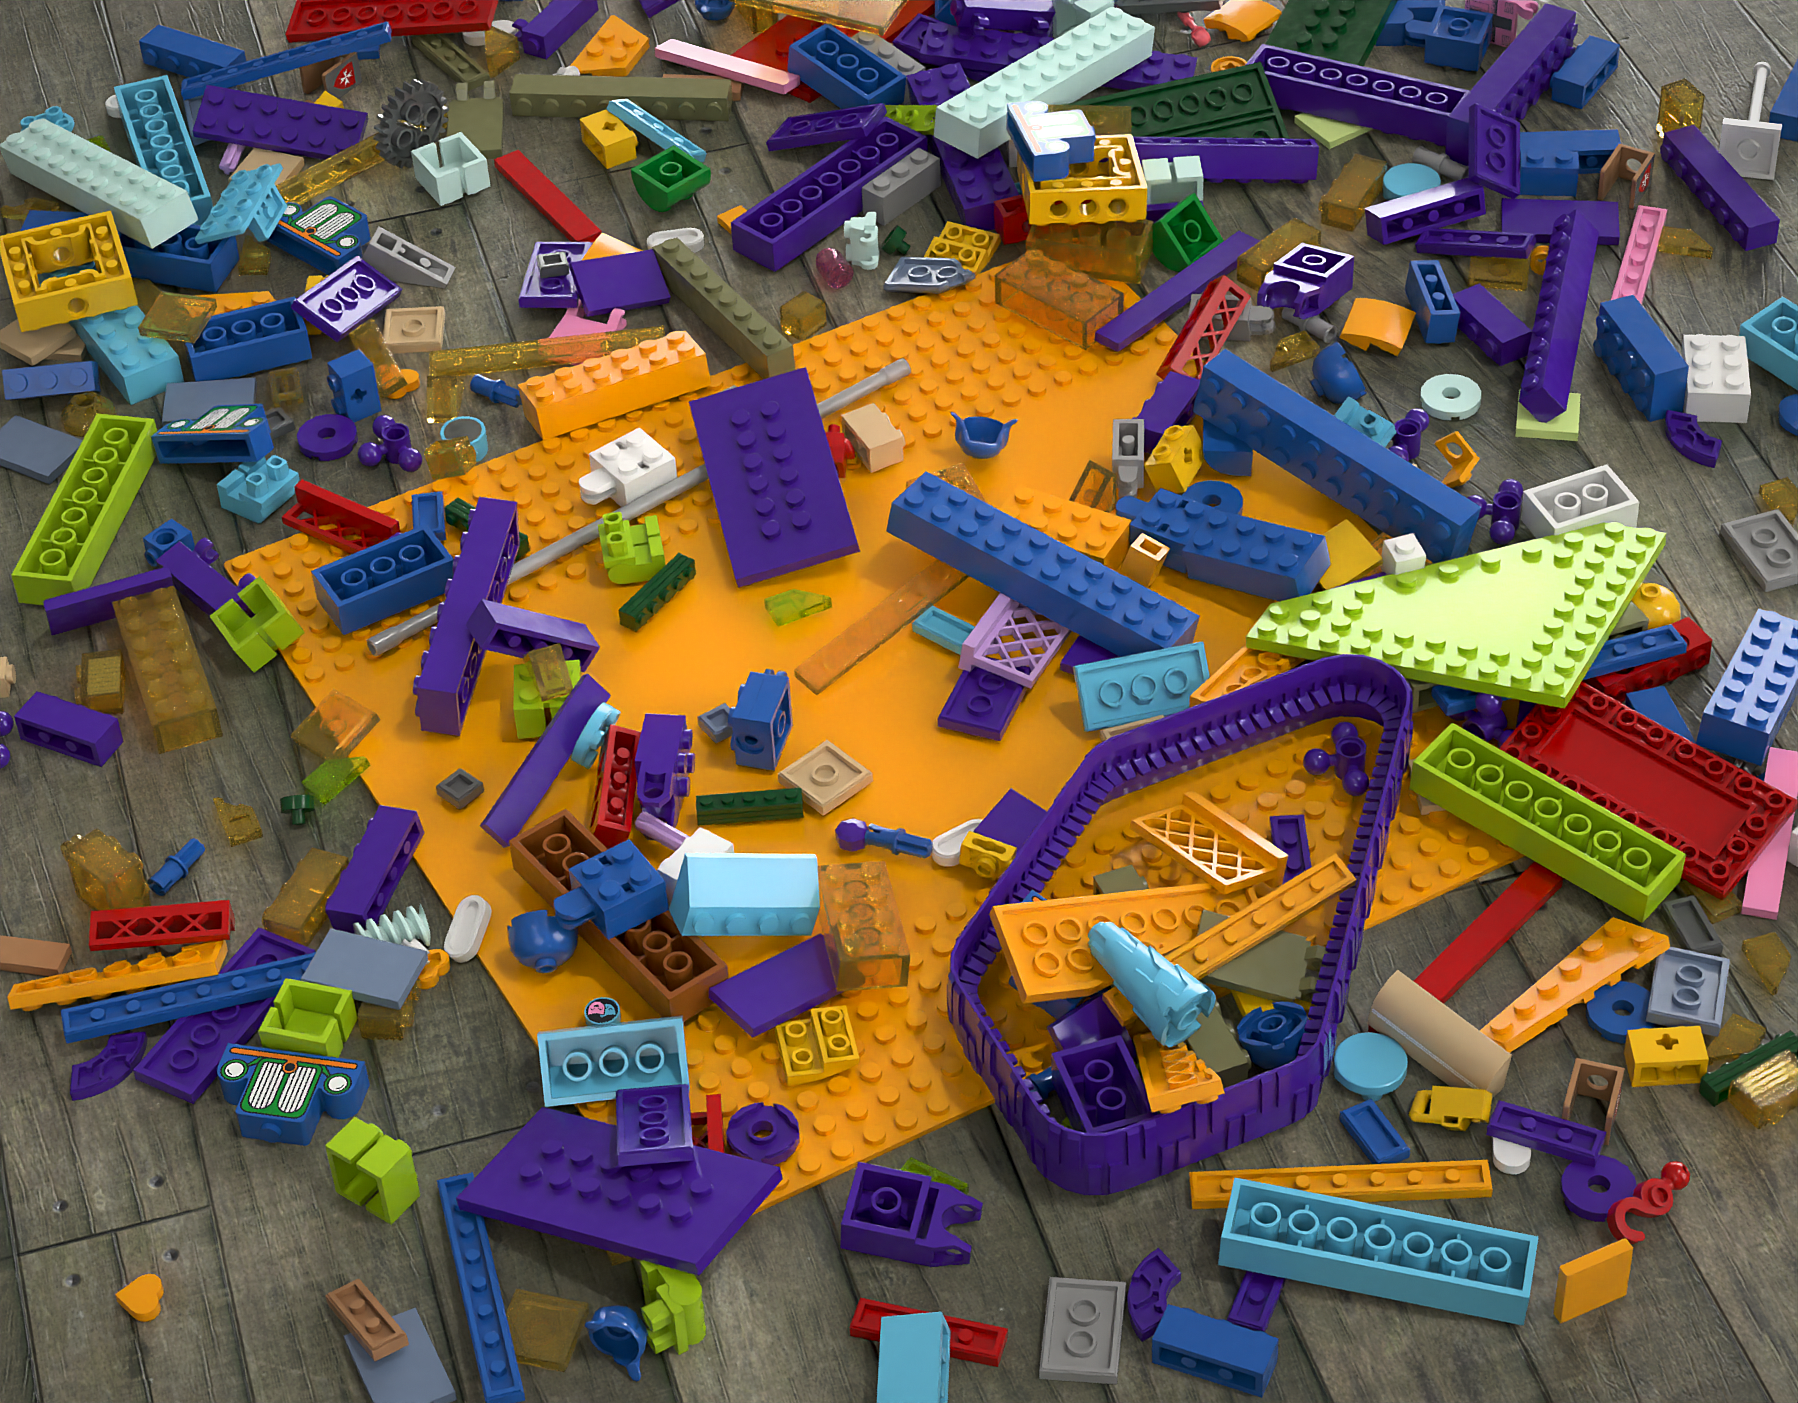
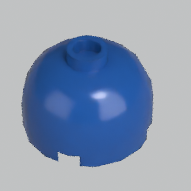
(1336, 376)
(540, 941)
(1273, 1035)

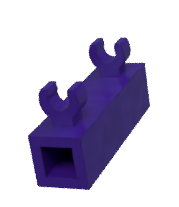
(1003, 15)
(553, 26)
(199, 580)

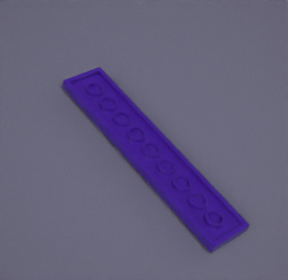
(997, 50)

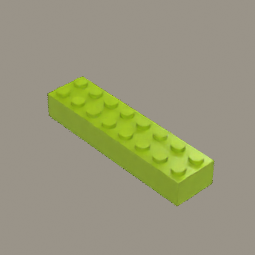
(86, 509)
(1547, 822)

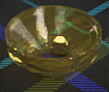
(78, 419)

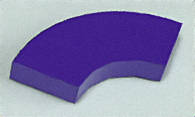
(1690, 440)
(109, 1066)
(1150, 1291)

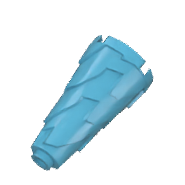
(1160, 993)

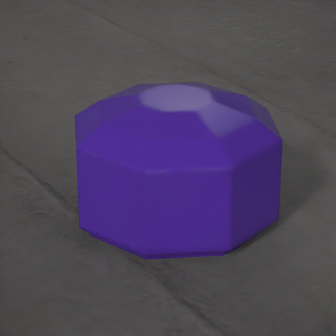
(851, 834)

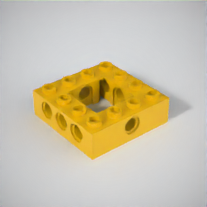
(1115, 181)
(79, 242)

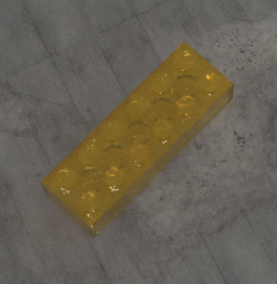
(167, 669)

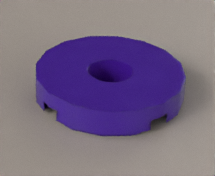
(338, 427)
(757, 1117)
(1590, 1204)

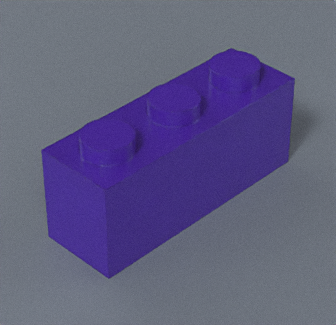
(1492, 325)
(1167, 407)
(69, 728)

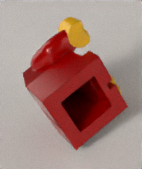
(841, 449)

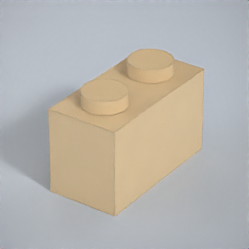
(873, 437)

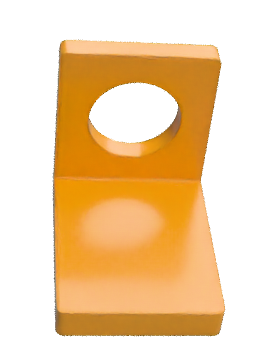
(1461, 464)

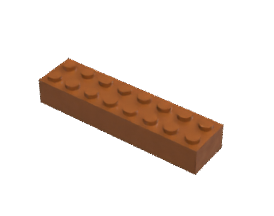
(652, 957)

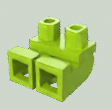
(631, 551)
(672, 1308)

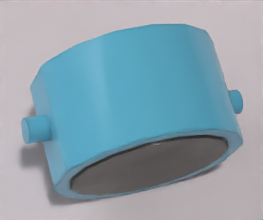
(468, 427)

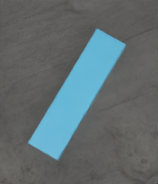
(653, 128)

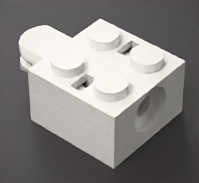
(627, 469)

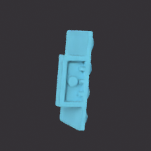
(247, 202)

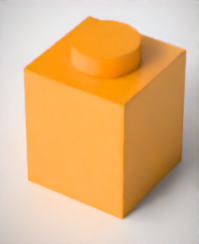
(1144, 560)

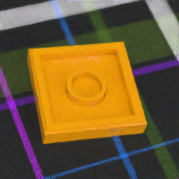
(1593, 1280)

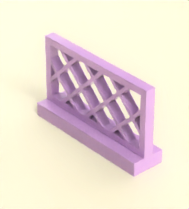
(999, 622)

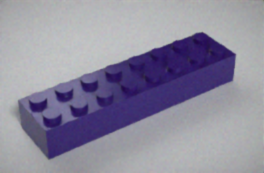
(1517, 75)
(1359, 94)
(969, 180)
(820, 196)
(454, 656)

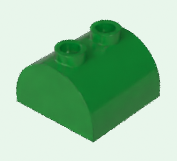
(669, 178)
(1184, 234)

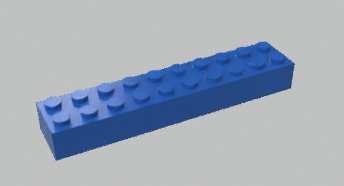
(1335, 457)
(1037, 570)

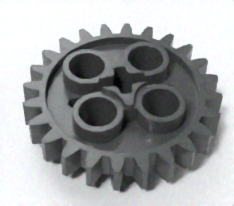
(417, 104)

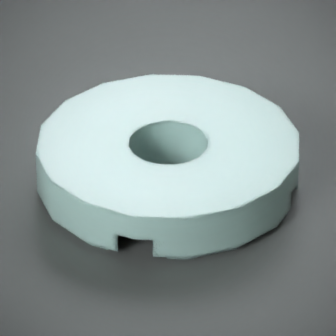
(1465, 391)

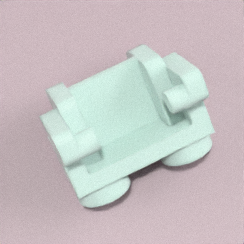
(864, 241)

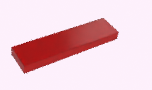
(968, 1338)

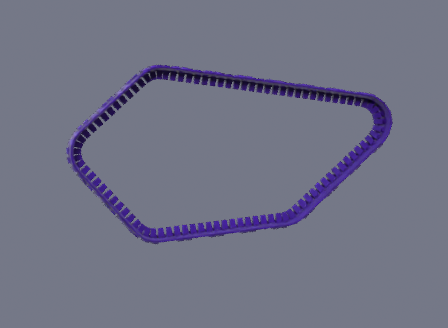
(1131, 761)

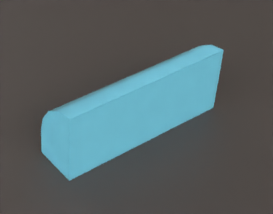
(914, 1359)

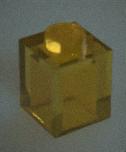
(803, 316)
(450, 457)

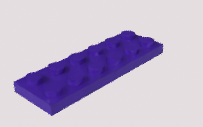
(277, 123)
(191, 1049)

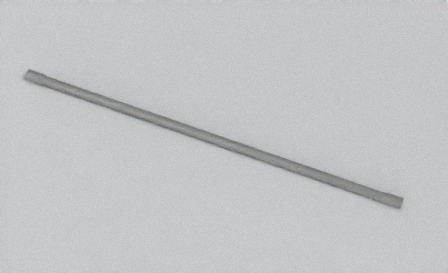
(395, 635)

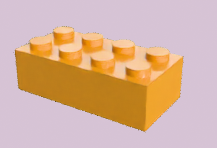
(1083, 528)

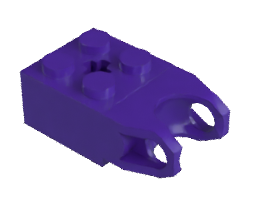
(1307, 280)
(664, 766)
(906, 1217)

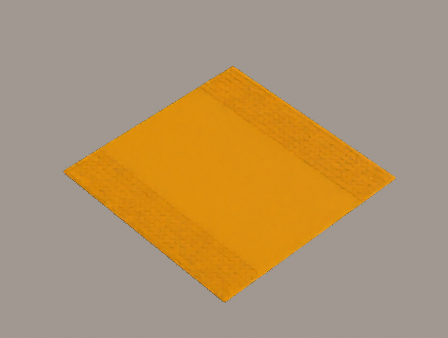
(881, 712)

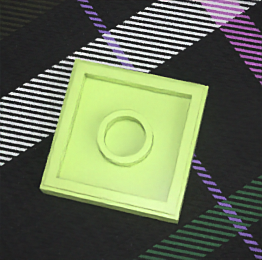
(1327, 130)
(1559, 428)

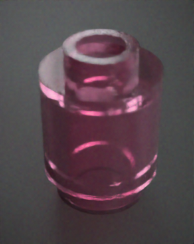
(834, 268)

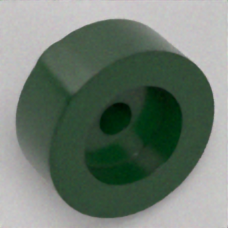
(895, 241)
(297, 806)

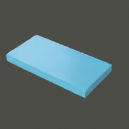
(1139, 685)

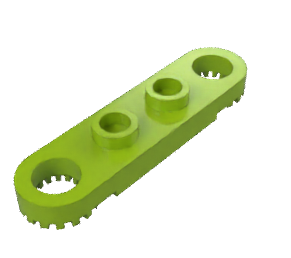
(914, 117)

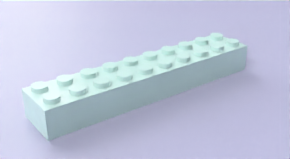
(1052, 75)
(98, 182)

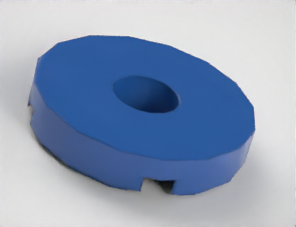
(1218, 493)
(1623, 996)

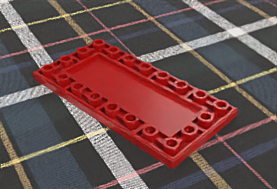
(1656, 783)

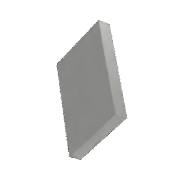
(1766, 548)
(1082, 1330)

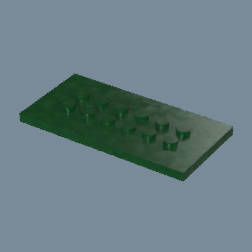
(1332, 28)
(1208, 105)

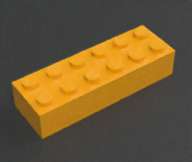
(614, 384)

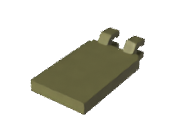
(478, 119)
(1271, 968)

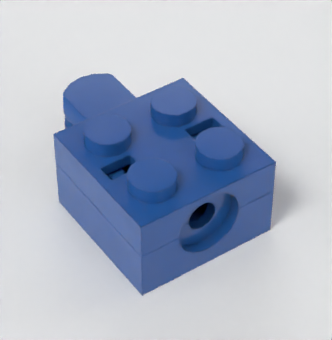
(1453, 37)
(1166, 519)
(761, 719)
(613, 891)

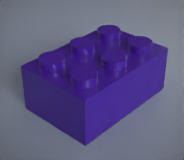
(1100, 1086)

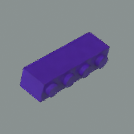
(1425, 210)
(518, 631)
(375, 868)

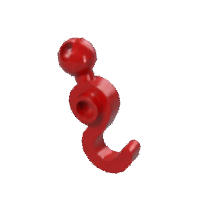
(1649, 1200)

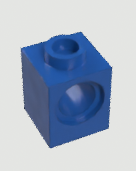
(164, 538)

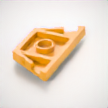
(612, 50)

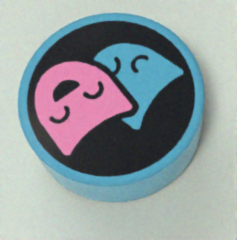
(602, 1011)

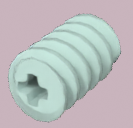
(400, 928)

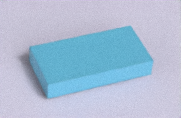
(942, 628)

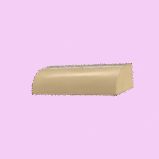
(1438, 1036)

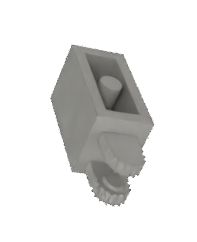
(1252, 321)
(1128, 455)

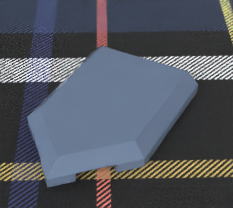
(927, 275)

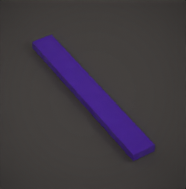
(1173, 293)

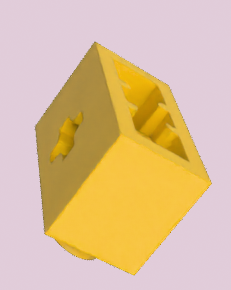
(608, 138)
(1175, 459)
(1665, 1056)

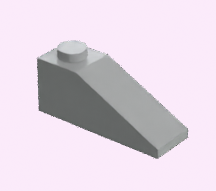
(406, 262)

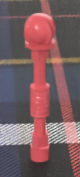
(1199, 33)

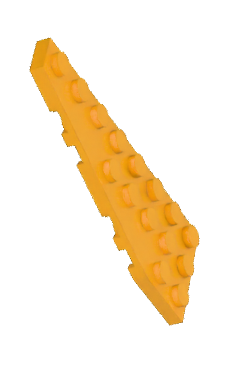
(1050, 938)

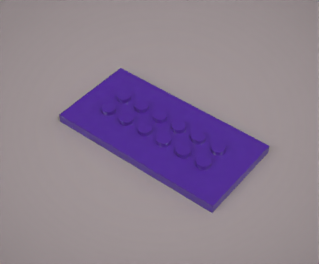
(773, 477)
(567, 1183)

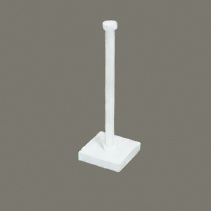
(1751, 144)

